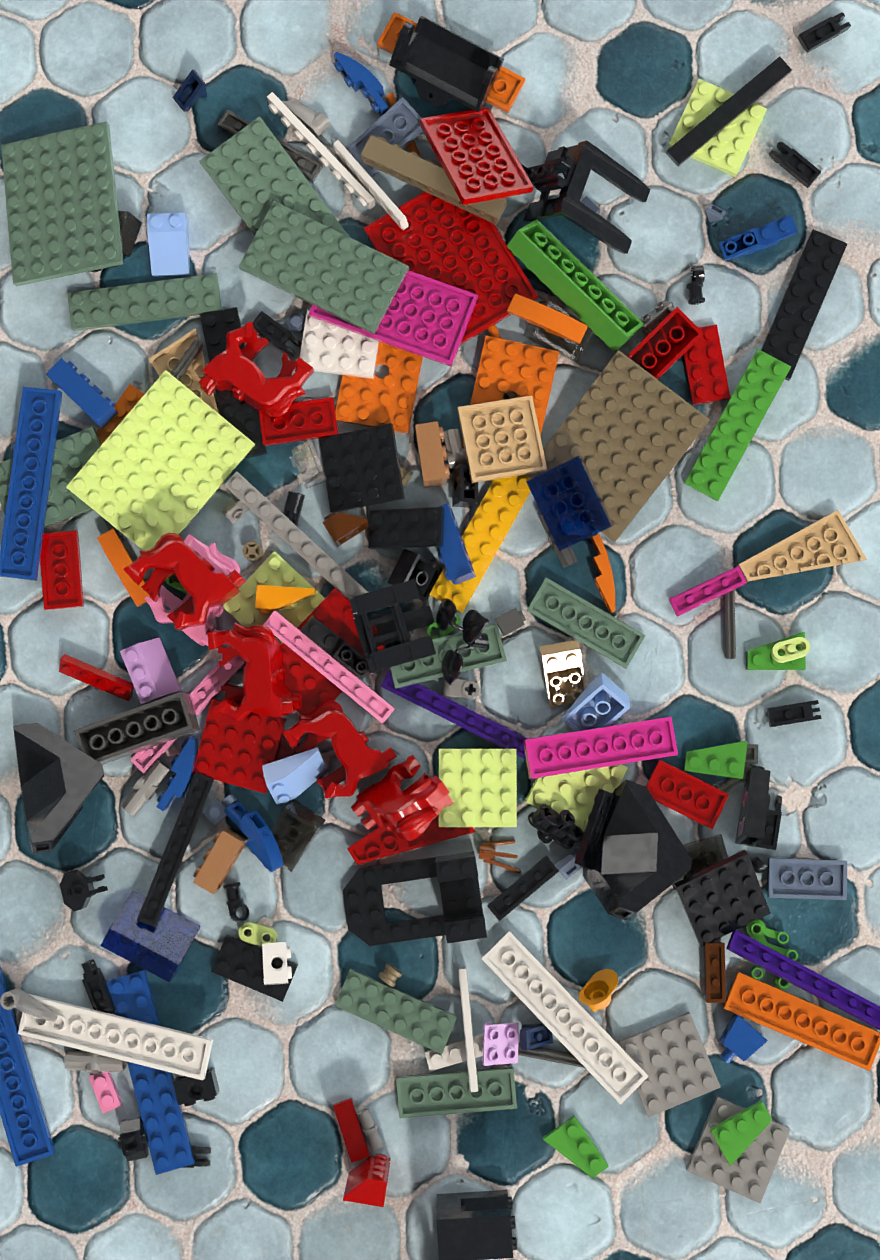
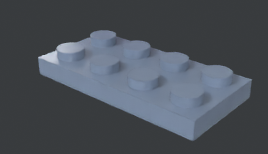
(396, 126)
(807, 879)

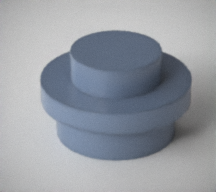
(296, 322)

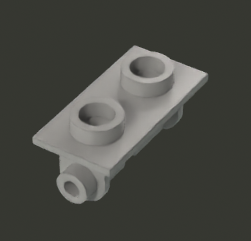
(660, 312)
(234, 510)

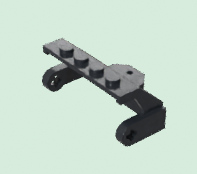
(445, 64)

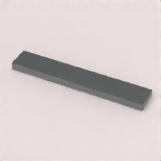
(309, 167)

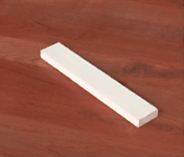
(370, 185)
(468, 1030)

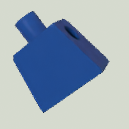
(740, 1039)

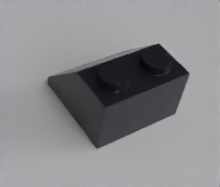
(415, 566)

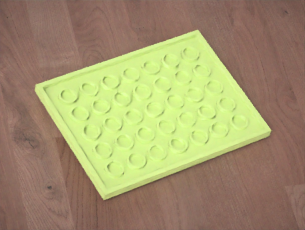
(160, 463)

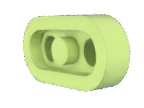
(789, 649)
(258, 932)

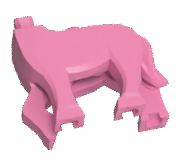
(222, 564)

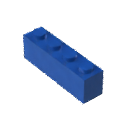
(83, 394)
(453, 551)

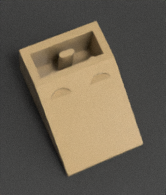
(562, 672)

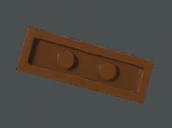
(715, 972)

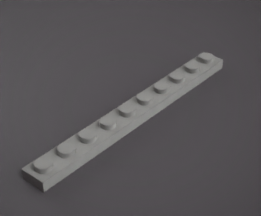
(293, 536)

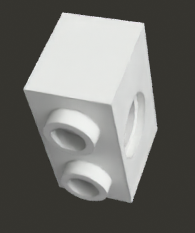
(273, 951)

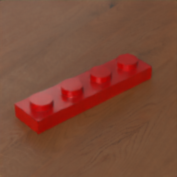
(96, 677)

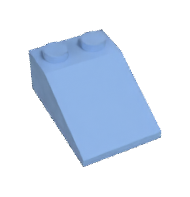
(168, 244)
(597, 705)
(293, 774)

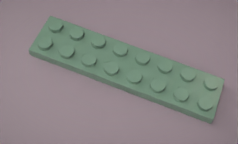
(144, 302)

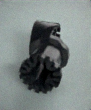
(696, 285)
(235, 901)

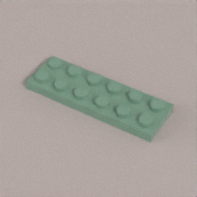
(586, 623)
(431, 666)
(396, 1011)
(451, 1093)

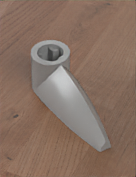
(313, 121)
(26, 1004)

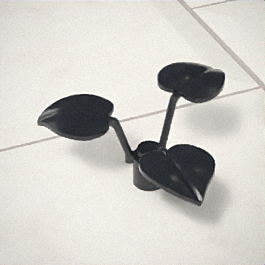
(472, 629)

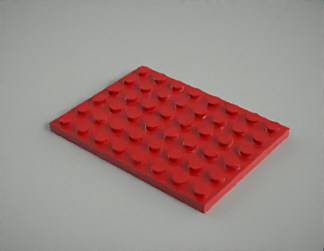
(458, 251)

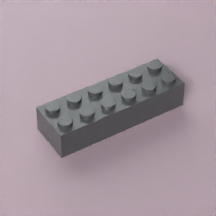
(138, 728)

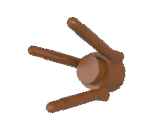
(488, 853)

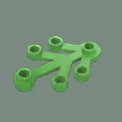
(759, 936)

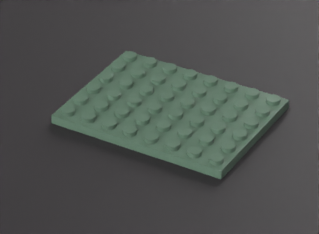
(61, 204)

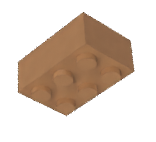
(432, 454)
(219, 860)

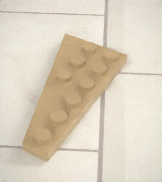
(171, 355)
(812, 548)

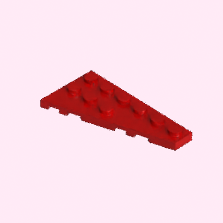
(383, 843)

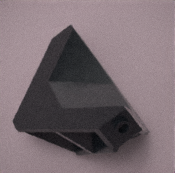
(52, 783)
(635, 854)

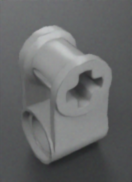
(459, 689)

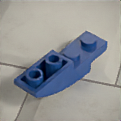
(361, 79)
(758, 239)
(182, 765)
(261, 839)

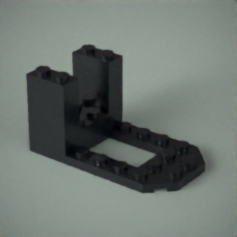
(459, 894)
(475, 1225)

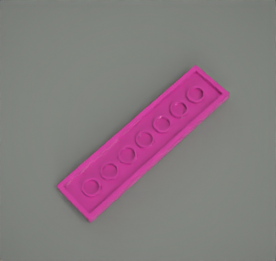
(600, 747)

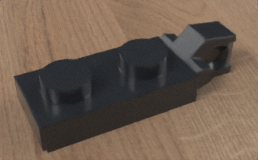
(96, 987)

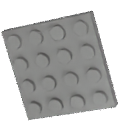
(674, 1064)
(753, 1168)

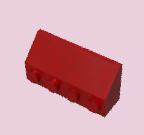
(666, 343)
(368, 1181)

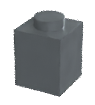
(510, 621)

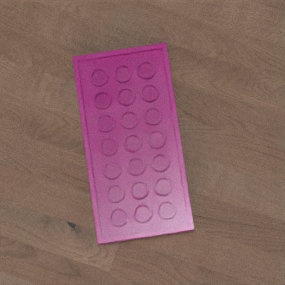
(421, 319)

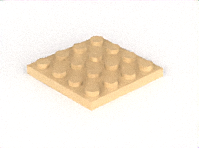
(501, 439)

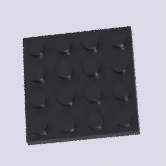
(361, 468)
(722, 898)

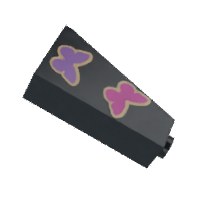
(753, 807)

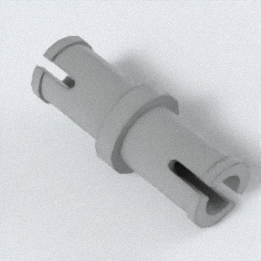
(370, 1129)

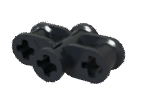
(555, 826)

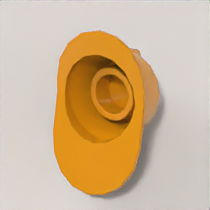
(599, 989)

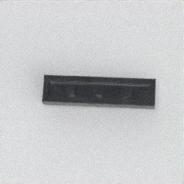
(594, 828)
(522, 888)

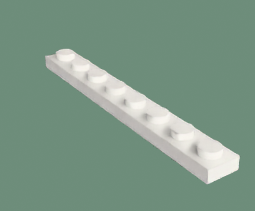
(315, 146)

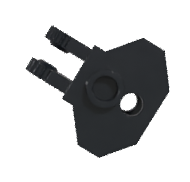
(81, 888)
(133, 1139)

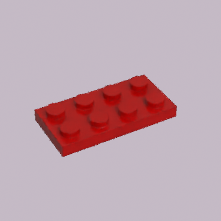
(706, 368)
(301, 422)
(61, 570)
(686, 794)

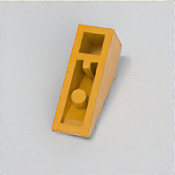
(277, 597)

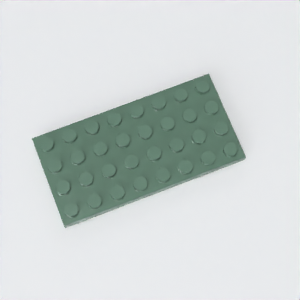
(256, 171)
(323, 267)

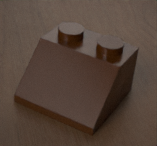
(344, 526)

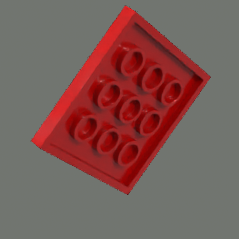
(238, 749)

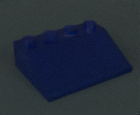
(569, 503)
(149, 947)

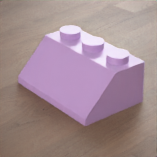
(150, 670)

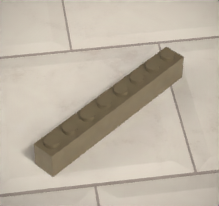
(424, 176)

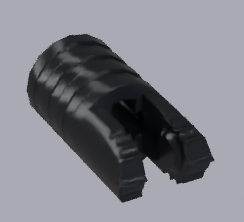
(294, 504)

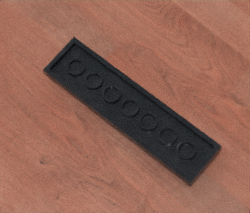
(803, 298)
(236, 412)

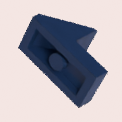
(190, 91)
(535, 1036)

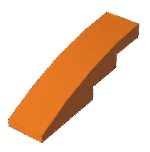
(547, 318)
(120, 558)
(604, 581)

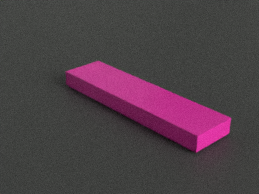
(707, 591)

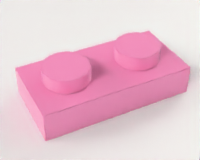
(105, 1091)

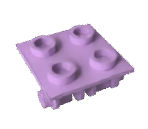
(500, 1043)

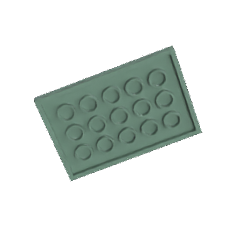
(69, 458)

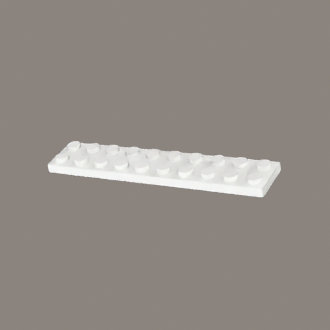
(565, 1017)
(120, 1038)

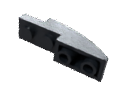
(336, 647)

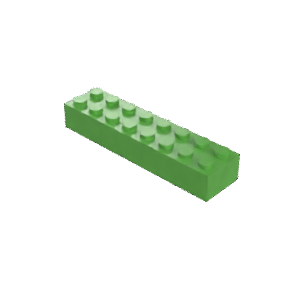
(575, 285)

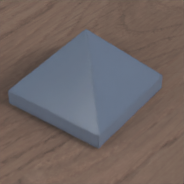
(714, 213)

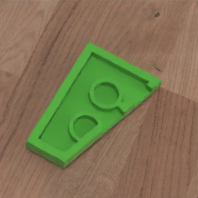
(761, 658)
(719, 760)
(740, 1130)
(577, 1146)

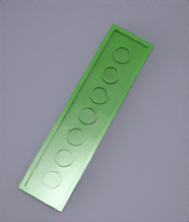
(737, 425)

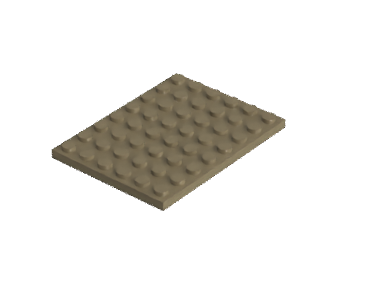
(628, 436)

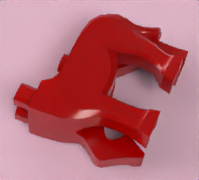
(237, 373)
(195, 574)
(262, 677)
(349, 744)
(402, 811)

